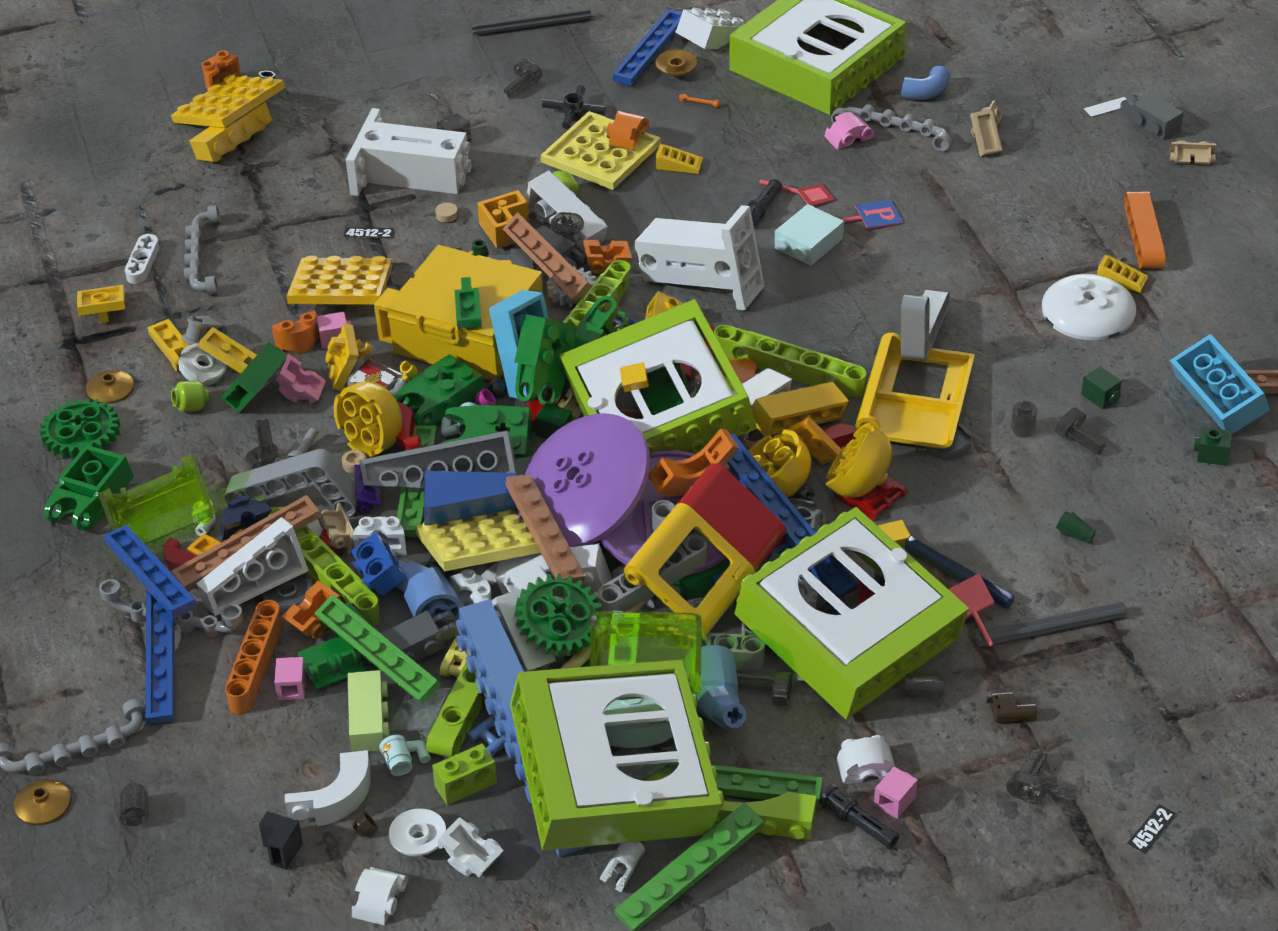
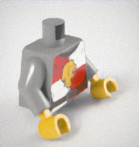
(378, 373)

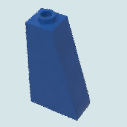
(464, 495)

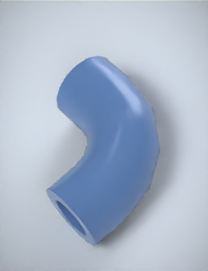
(928, 87)

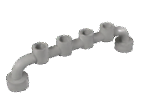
(940, 142)
(193, 248)
(230, 614)
(87, 744)

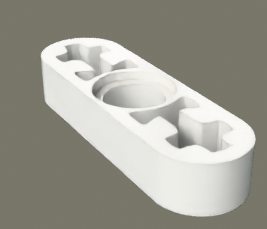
(144, 266)

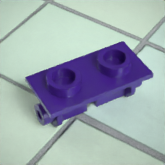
(365, 494)

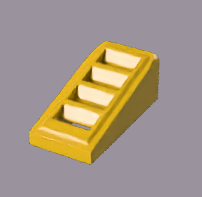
(676, 160)
(1119, 271)

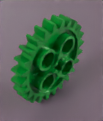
(79, 425)
(557, 614)

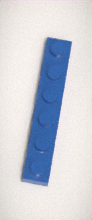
(647, 48)
(150, 571)
(159, 663)

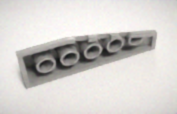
(408, 468)

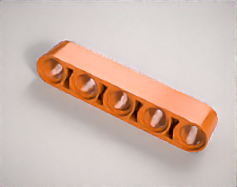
(1144, 230)
(253, 657)

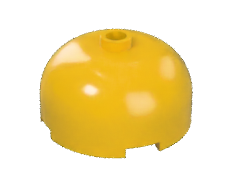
(368, 417)
(789, 460)
(861, 463)

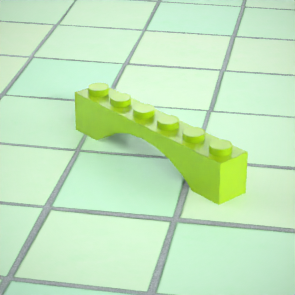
(784, 815)

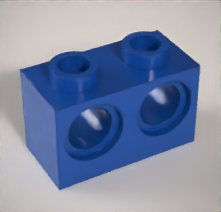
(378, 564)

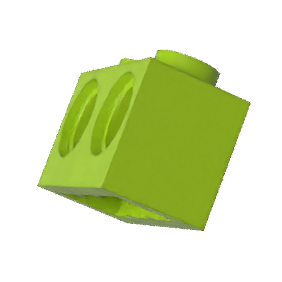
(464, 774)

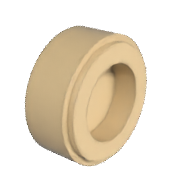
(446, 212)
(351, 458)

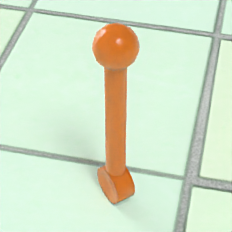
(683, 97)

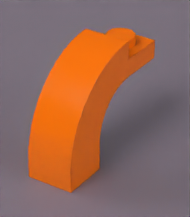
(677, 477)

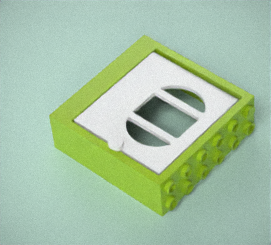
(769, 50)
(660, 341)
(866, 648)
(569, 763)

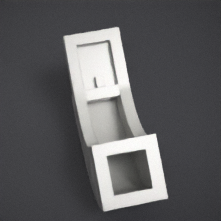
(339, 797)

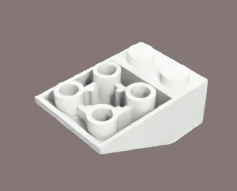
(708, 27)

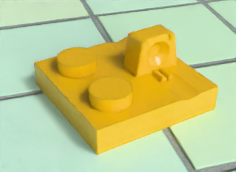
(101, 301)
(341, 356)

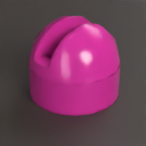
(484, 397)

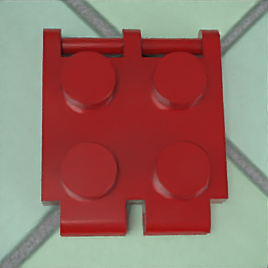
(877, 496)

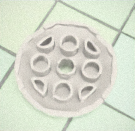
(1089, 307)

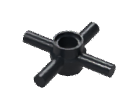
(573, 107)

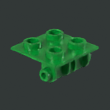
(330, 662)

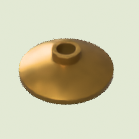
(676, 62)
(110, 386)
(42, 802)

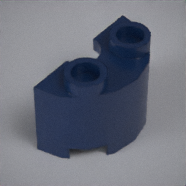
(242, 512)

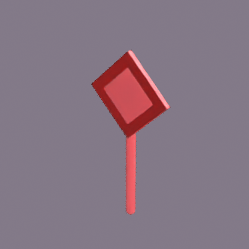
(812, 195)

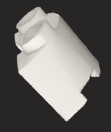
(387, 528)
(471, 587)
(864, 758)
(467, 850)
(377, 895)

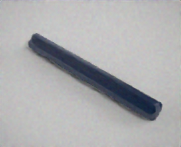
(955, 569)

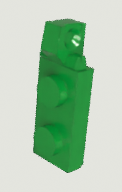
(467, 305)

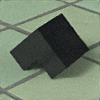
(281, 837)

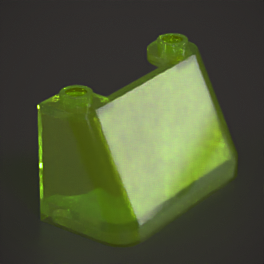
(163, 503)
(647, 638)

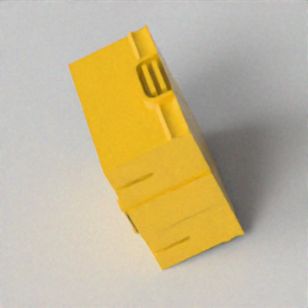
(425, 308)

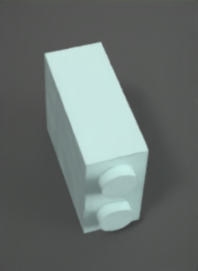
(809, 234)

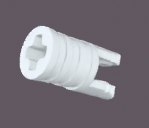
(623, 862)

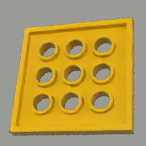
(227, 101)
(339, 280)

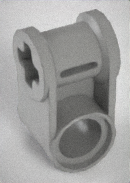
(199, 326)

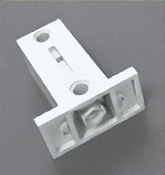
(407, 157)
(704, 255)

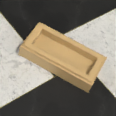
(986, 132)

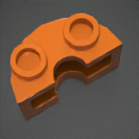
(219, 67)
(626, 130)
(600, 256)
(297, 335)
(303, 615)

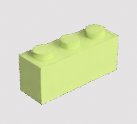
(367, 710)

